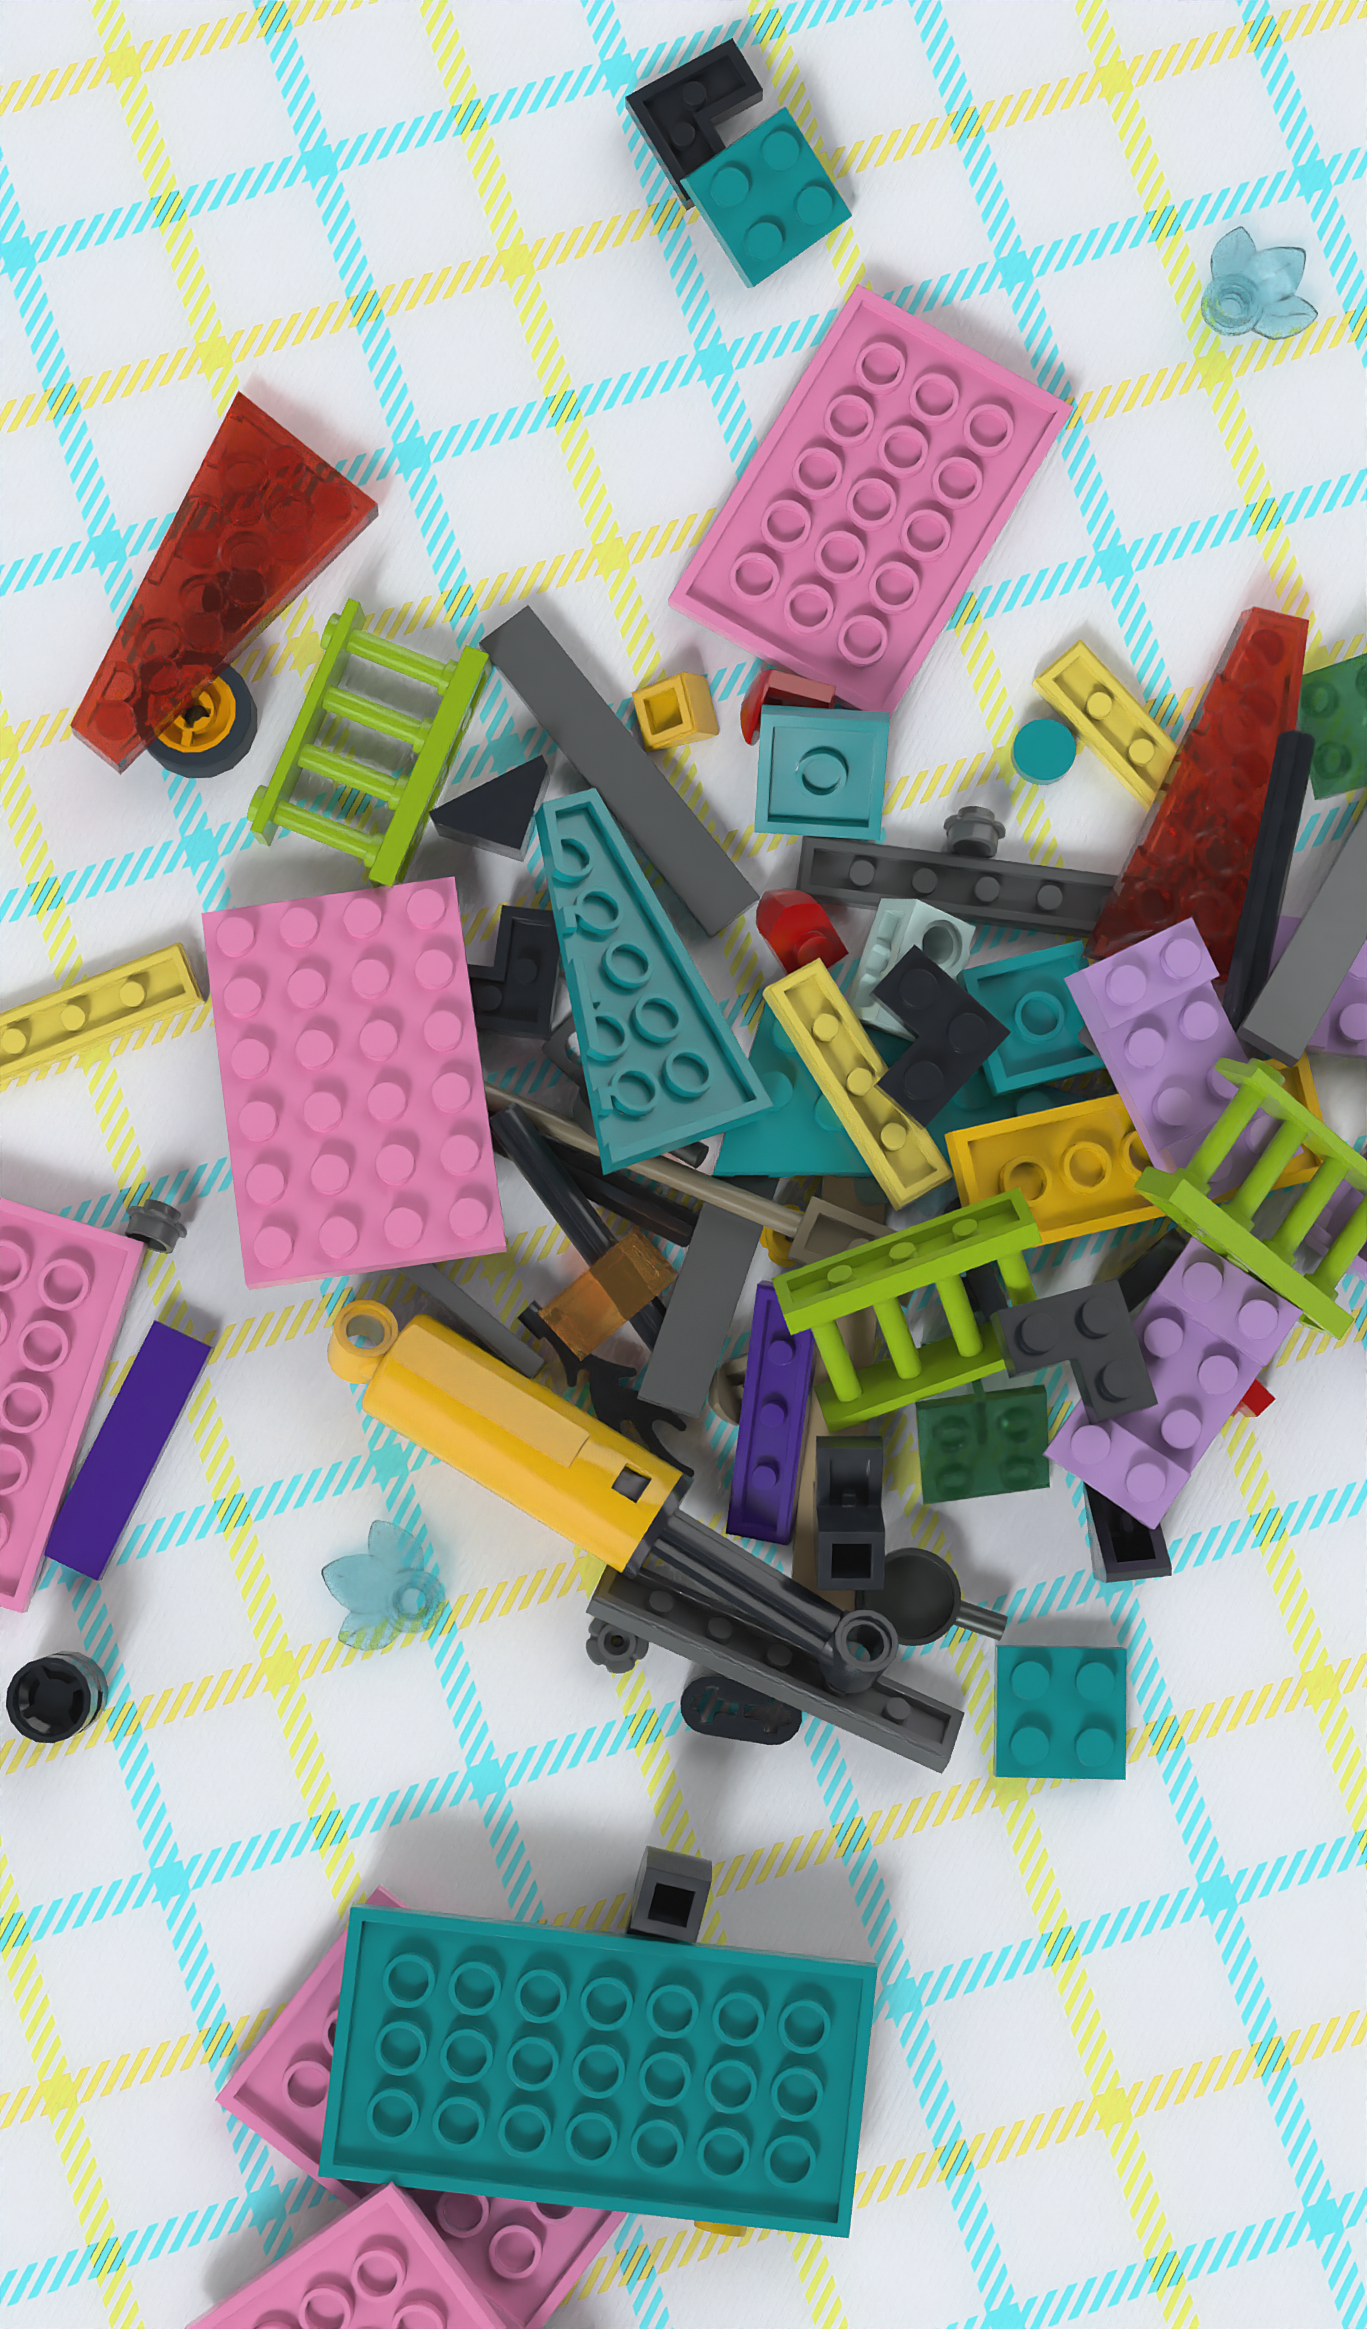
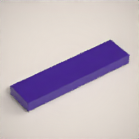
(771, 1425)
(127, 1450)

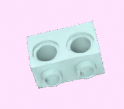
(893, 933)

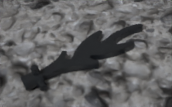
(610, 1400)

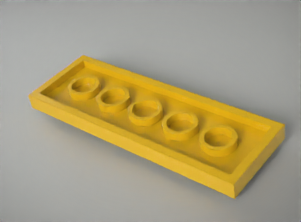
(1084, 1160)

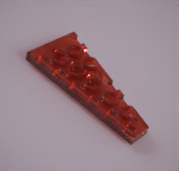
(237, 554)
(1209, 809)

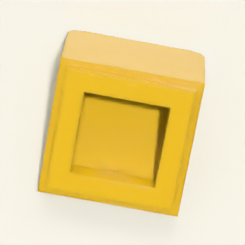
(675, 712)

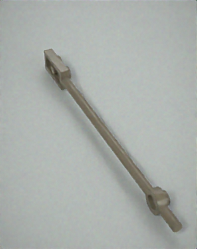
(816, 1234)

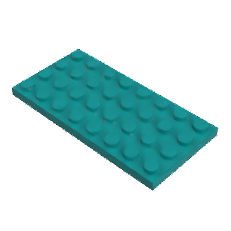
(599, 2070)

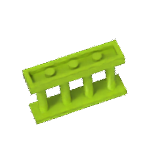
(433, 739)
(1229, 1226)
(896, 1265)

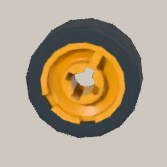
(214, 741)

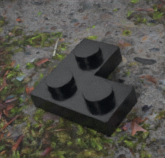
(685, 105)
(521, 987)
(950, 1033)
(1090, 1332)

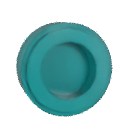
(1043, 751)

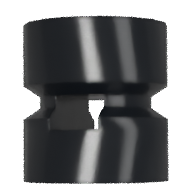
(56, 1696)

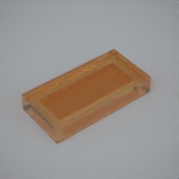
(608, 1293)

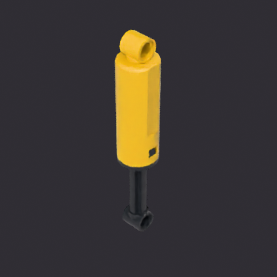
(579, 1477)

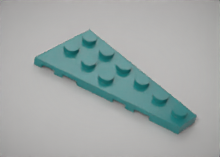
(645, 1023)
(806, 1134)

